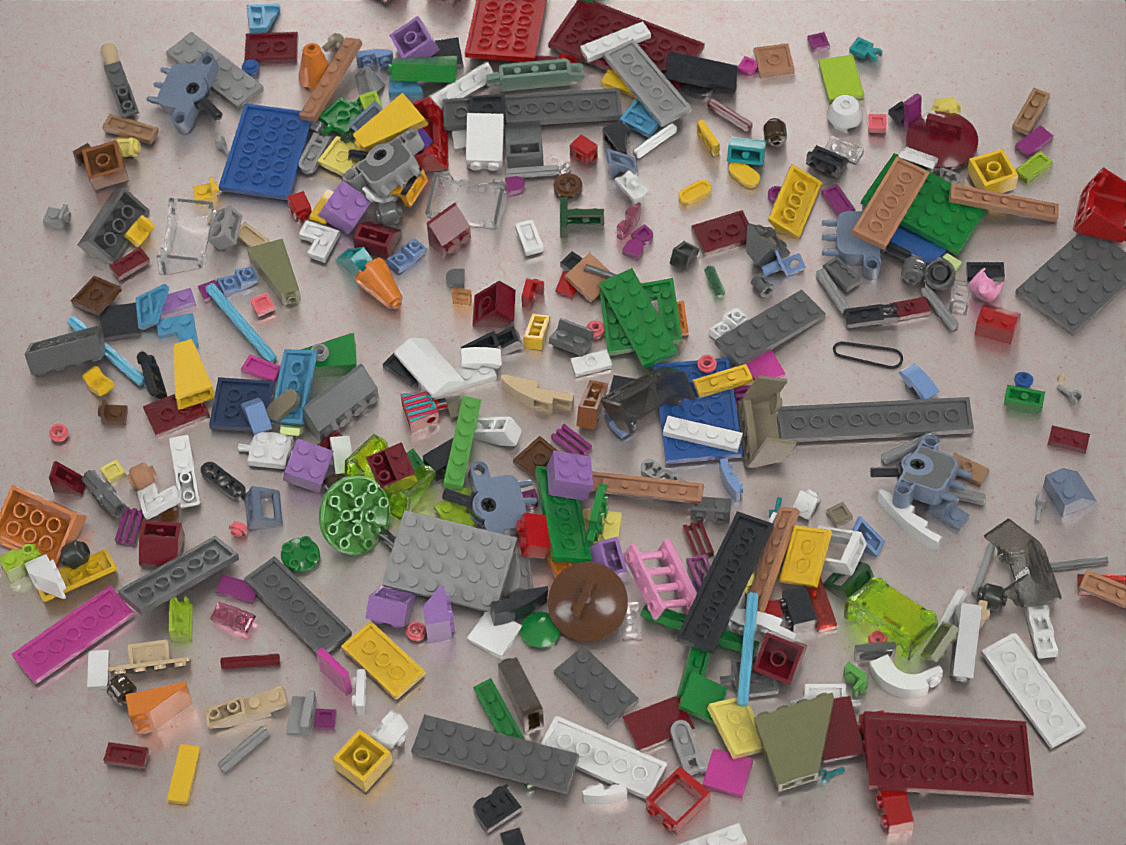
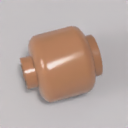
(141, 476)

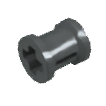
(762, 285)

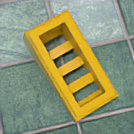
(535, 332)

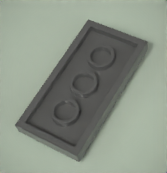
(596, 686)

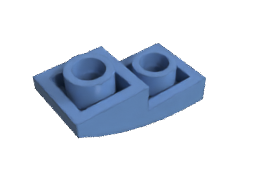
(380, 57)
(408, 255)
(238, 282)
(920, 381)
(729, 480)

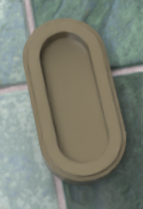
(283, 405)

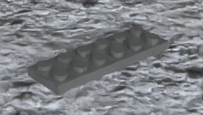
(770, 328)
(178, 575)
(297, 606)

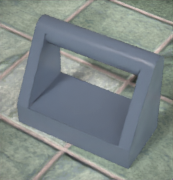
(253, 508)

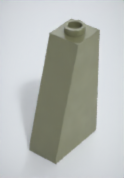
(276, 270)

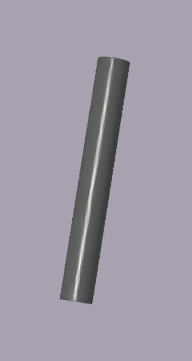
(597, 271)
(1079, 563)

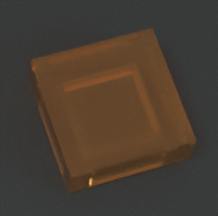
(462, 296)

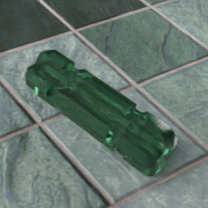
(347, 136)
(714, 281)

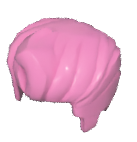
(985, 287)

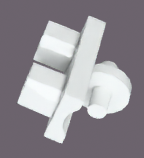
(634, 189)

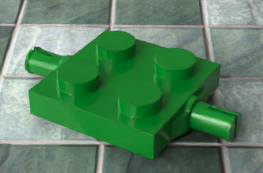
(340, 115)
(597, 516)

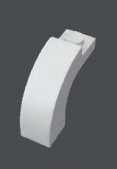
(900, 683)

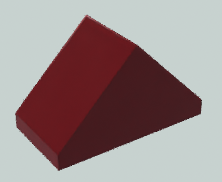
(65, 480)

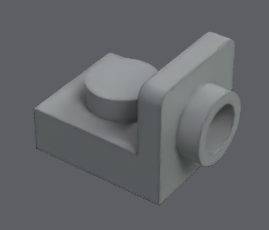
(57, 217)

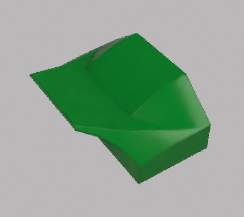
(1024, 399)

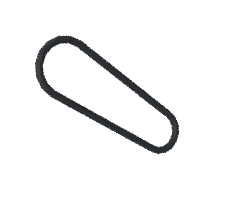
(869, 346)

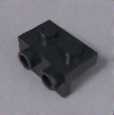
(826, 161)
(496, 808)

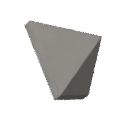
(368, 81)

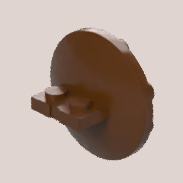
(587, 602)

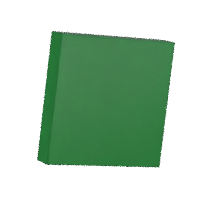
(700, 693)

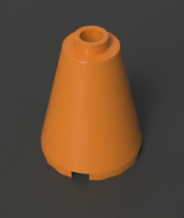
(312, 66)
(379, 283)

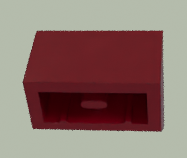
(376, 239)
(392, 468)
(159, 542)

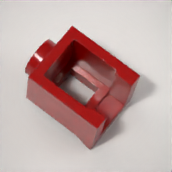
(584, 150)
(299, 206)

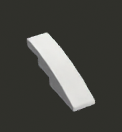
(909, 521)
(1041, 631)

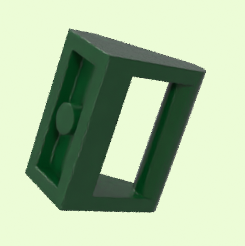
(860, 577)

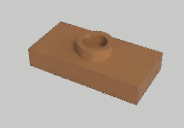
(979, 471)

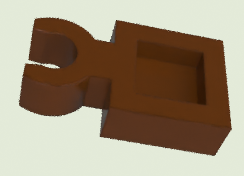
(169, 515)

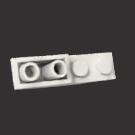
(184, 471)
(764, 623)

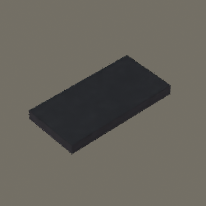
(701, 72)

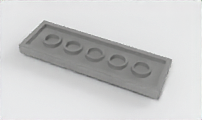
(230, 82)
(647, 82)

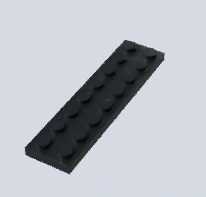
(725, 583)

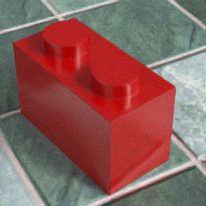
(533, 535)

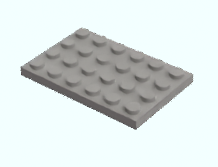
(452, 555)

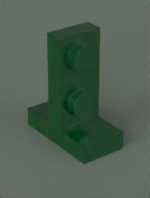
(578, 217)

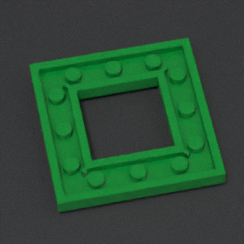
(660, 291)

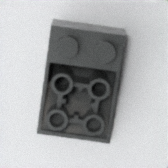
(524, 146)

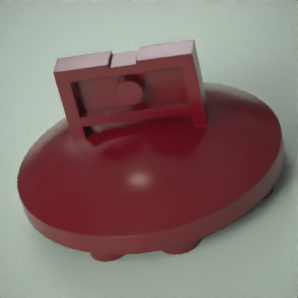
(945, 137)

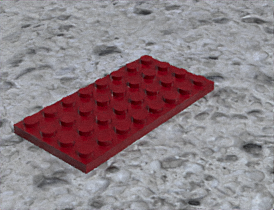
(595, 20)
(947, 755)

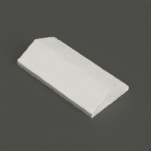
(428, 366)

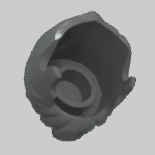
(940, 274)

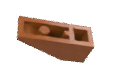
(590, 405)

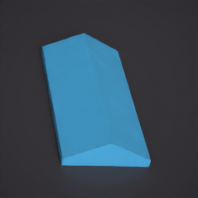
(296, 374)

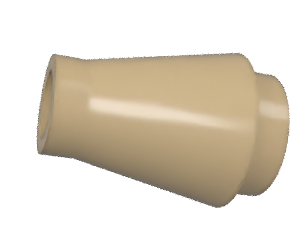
(109, 53)

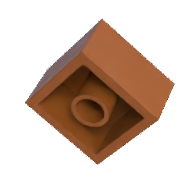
(105, 165)

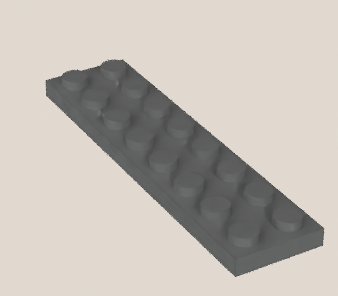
(495, 754)

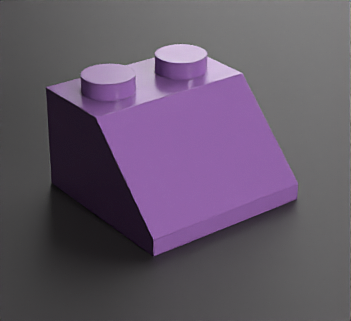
(390, 606)

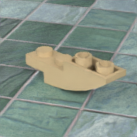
(528, 393)
(247, 710)

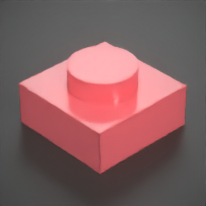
(877, 123)
(262, 304)

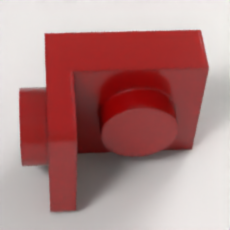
(531, 287)

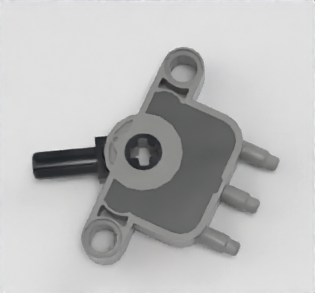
(386, 164)

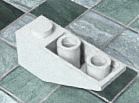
(46, 576)

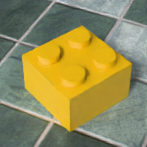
(993, 172)
(362, 760)

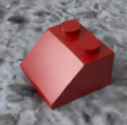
(997, 323)

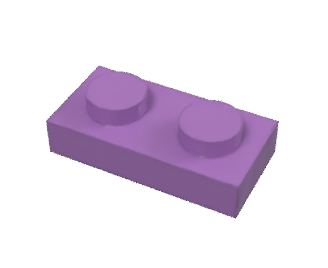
(178, 301)

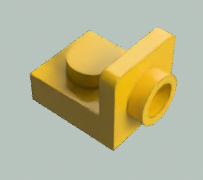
(206, 192)

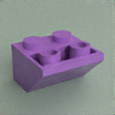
(610, 554)
(439, 616)

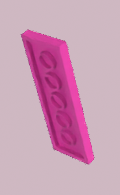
(72, 635)

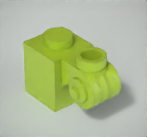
(13, 561)

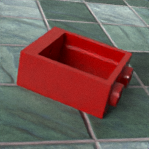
(691, 785)

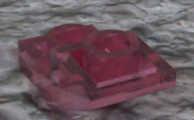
(631, 220)
(233, 617)

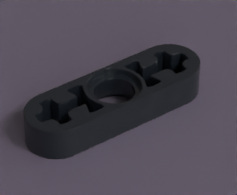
(222, 474)

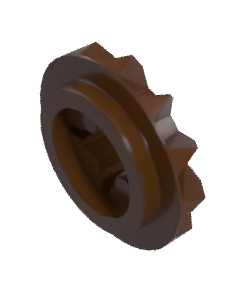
(561, 182)

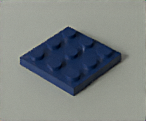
(229, 396)

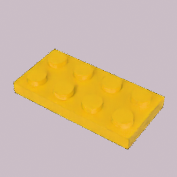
(383, 660)

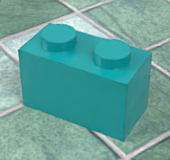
(746, 151)

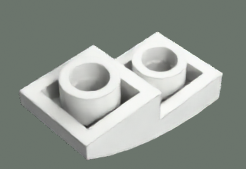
(729, 322)
(480, 356)
(342, 450)
(597, 795)

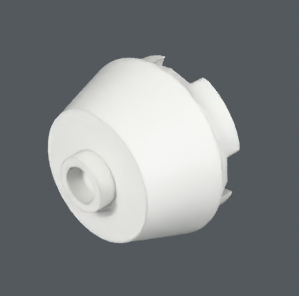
(845, 113)
(391, 731)

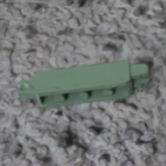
(535, 75)

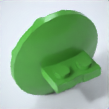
(354, 514)

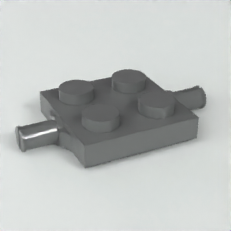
(759, 684)

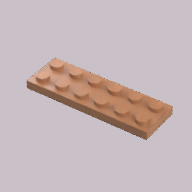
(890, 203)

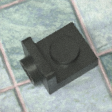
(682, 255)

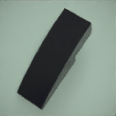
(506, 341)
(518, 605)

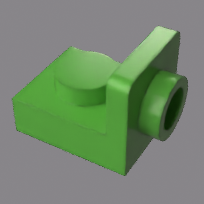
(856, 676)

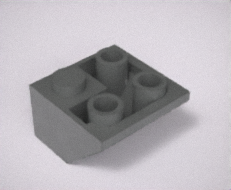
(763, 243)

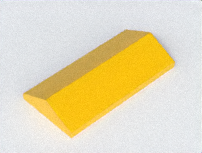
(794, 202)
(96, 567)

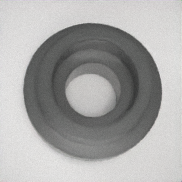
(317, 126)

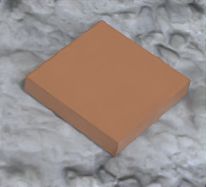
(774, 60)
(584, 281)

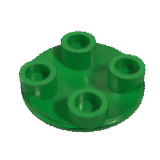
(300, 554)
(539, 630)

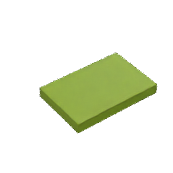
(840, 77)

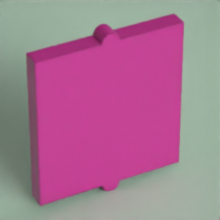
(766, 366)

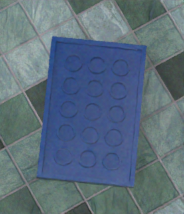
(265, 152)
(712, 410)

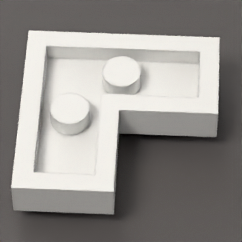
(322, 238)
(154, 502)

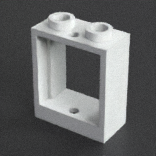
(854, 550)

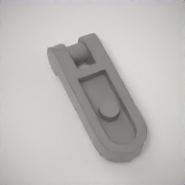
(309, 160)
(687, 747)

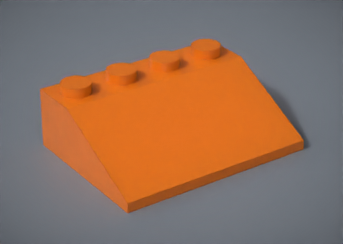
(38, 521)

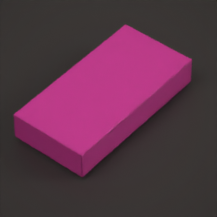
(261, 369)

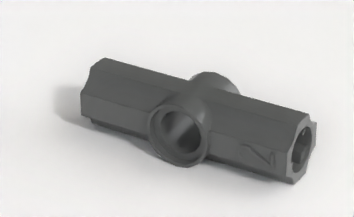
(104, 493)

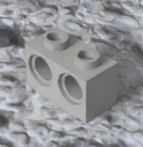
(225, 228)

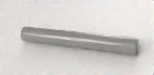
(983, 569)

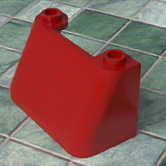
(436, 154)
(1102, 208)

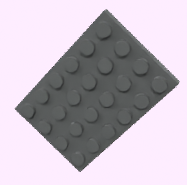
(1077, 282)

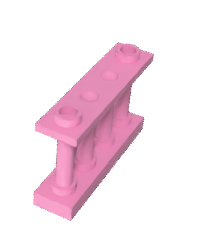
(671, 567)

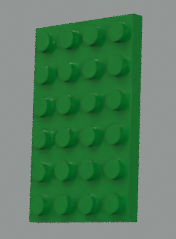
(932, 213)

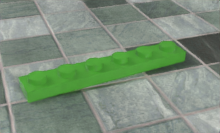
(462, 443)

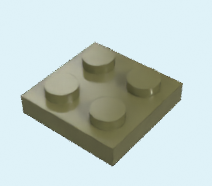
(936, 647)

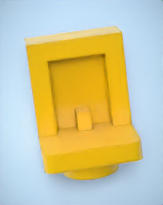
(139, 230)
(97, 381)

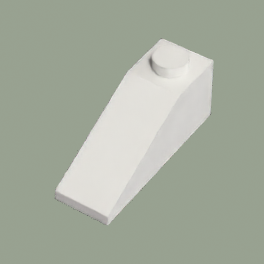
(497, 431)

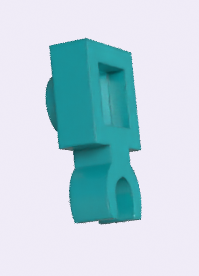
(863, 49)

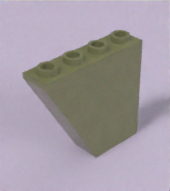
(795, 739)

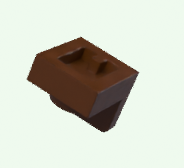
(112, 413)

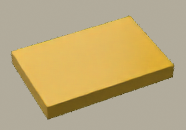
(805, 556)

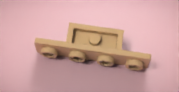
(149, 654)

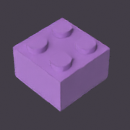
(414, 40)
(344, 208)
(308, 465)
(569, 475)

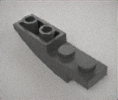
(121, 89)

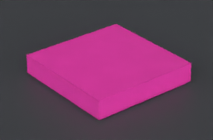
(334, 671)
(727, 774)

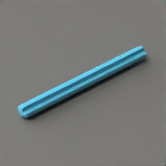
(241, 323)
(112, 355)
(747, 649)

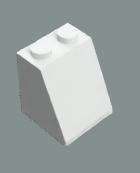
(485, 141)

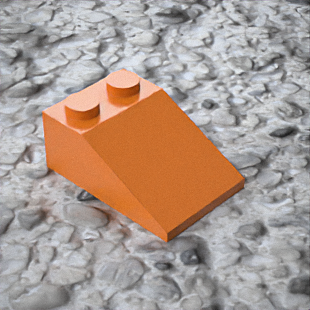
(157, 706)

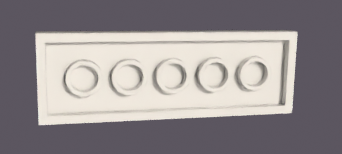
(1033, 690)
(606, 758)

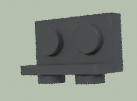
(572, 337)
(712, 510)

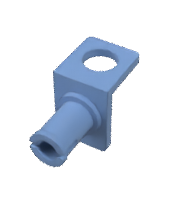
(783, 265)

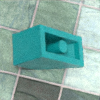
(354, 259)

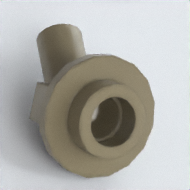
(334, 42)

